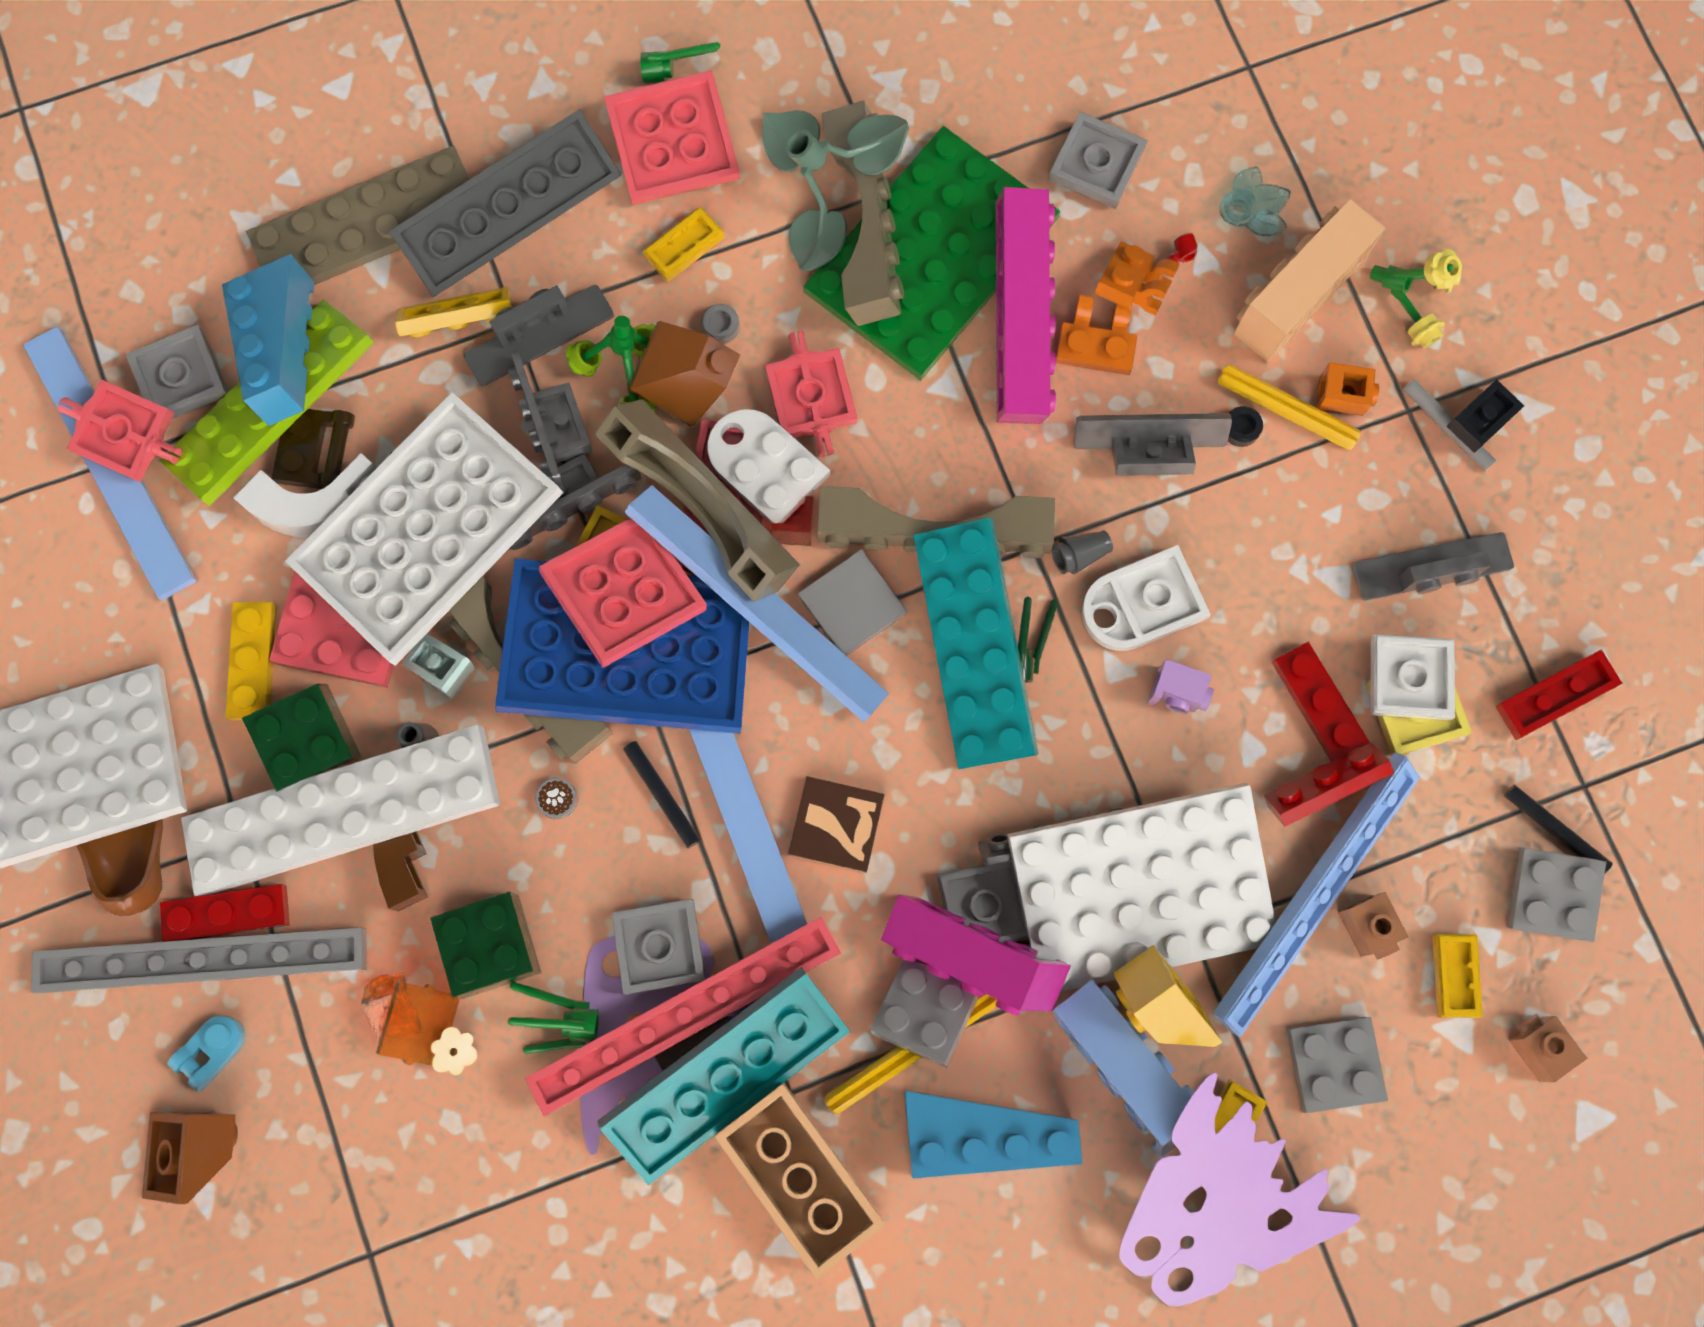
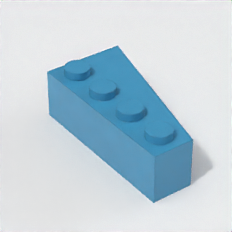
(269, 336)
(975, 1137)

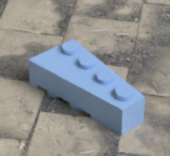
(1125, 1062)

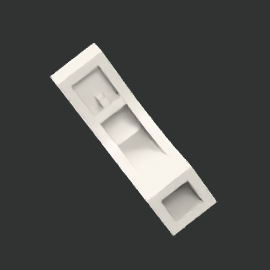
(300, 513)

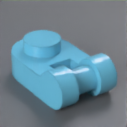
(217, 1038)

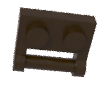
(302, 445)

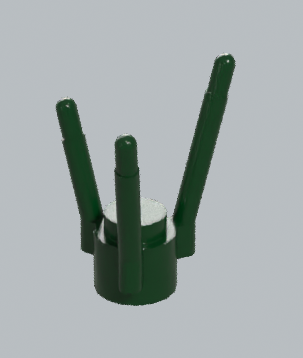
(1030, 664)

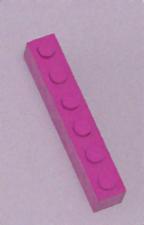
(1024, 306)

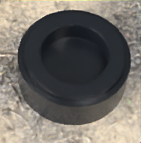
(1245, 426)

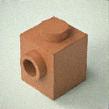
(1374, 926)
(1546, 1047)

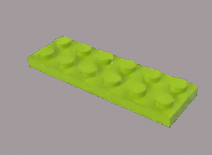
(234, 436)

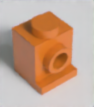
(1349, 378)

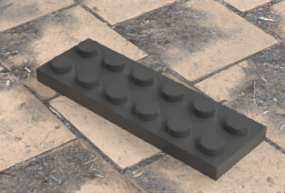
(505, 203)

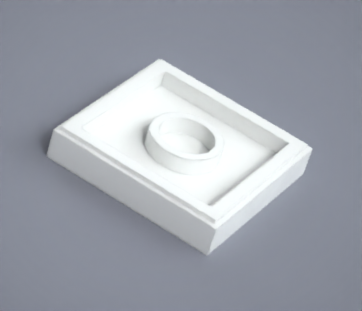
(1412, 677)

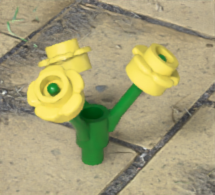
(1441, 271)

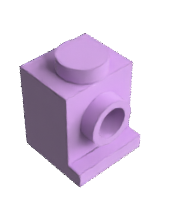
(1181, 688)

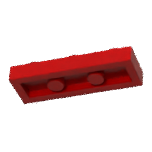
(1558, 694)
(1320, 701)
(1328, 784)
(225, 913)

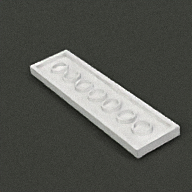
(340, 811)

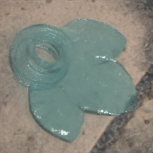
(1259, 203)

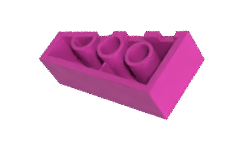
(974, 956)

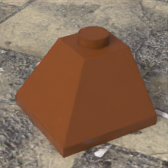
(683, 371)
(185, 1153)

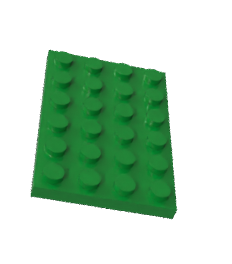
(945, 252)

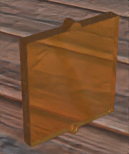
(415, 1021)

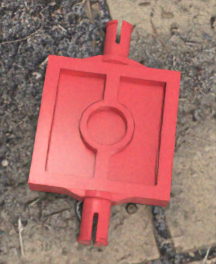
(811, 393)
(120, 430)

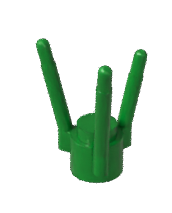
(659, 65)
(579, 1025)

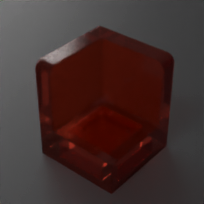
(798, 527)

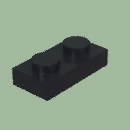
(1485, 416)

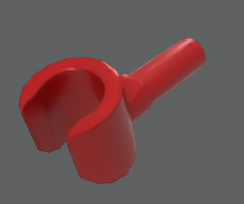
(1185, 248)

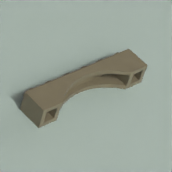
(870, 277)
(854, 518)
(748, 549)
(475, 619)

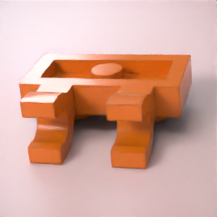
(1125, 275)
(1097, 347)

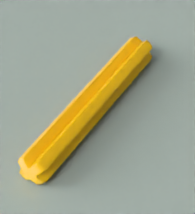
(1289, 407)

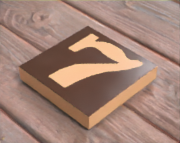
(836, 824)

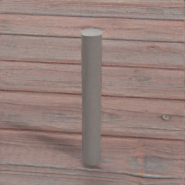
(1443, 418)

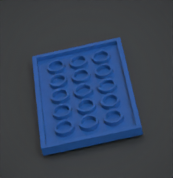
(675, 681)

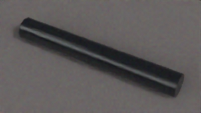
(662, 794)
(1554, 825)

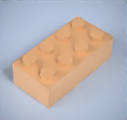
(1307, 279)
(800, 1181)

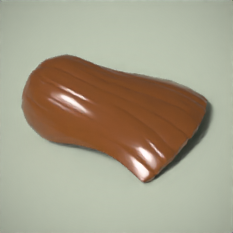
(125, 868)

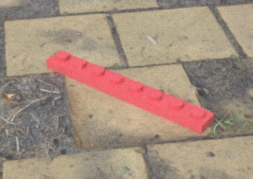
(680, 1017)

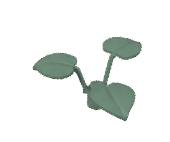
(793, 142)

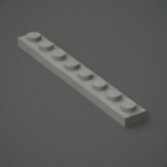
(198, 960)

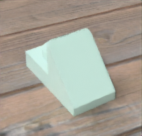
(439, 665)

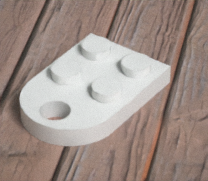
(766, 466)
(1146, 601)

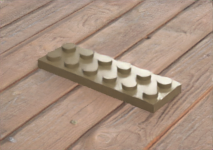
(356, 223)

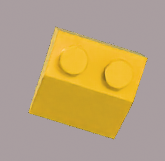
(1162, 1002)

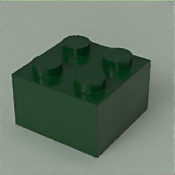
(301, 736)
(485, 945)

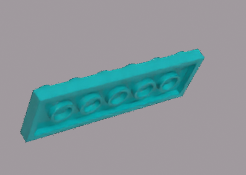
(975, 644)
(723, 1076)

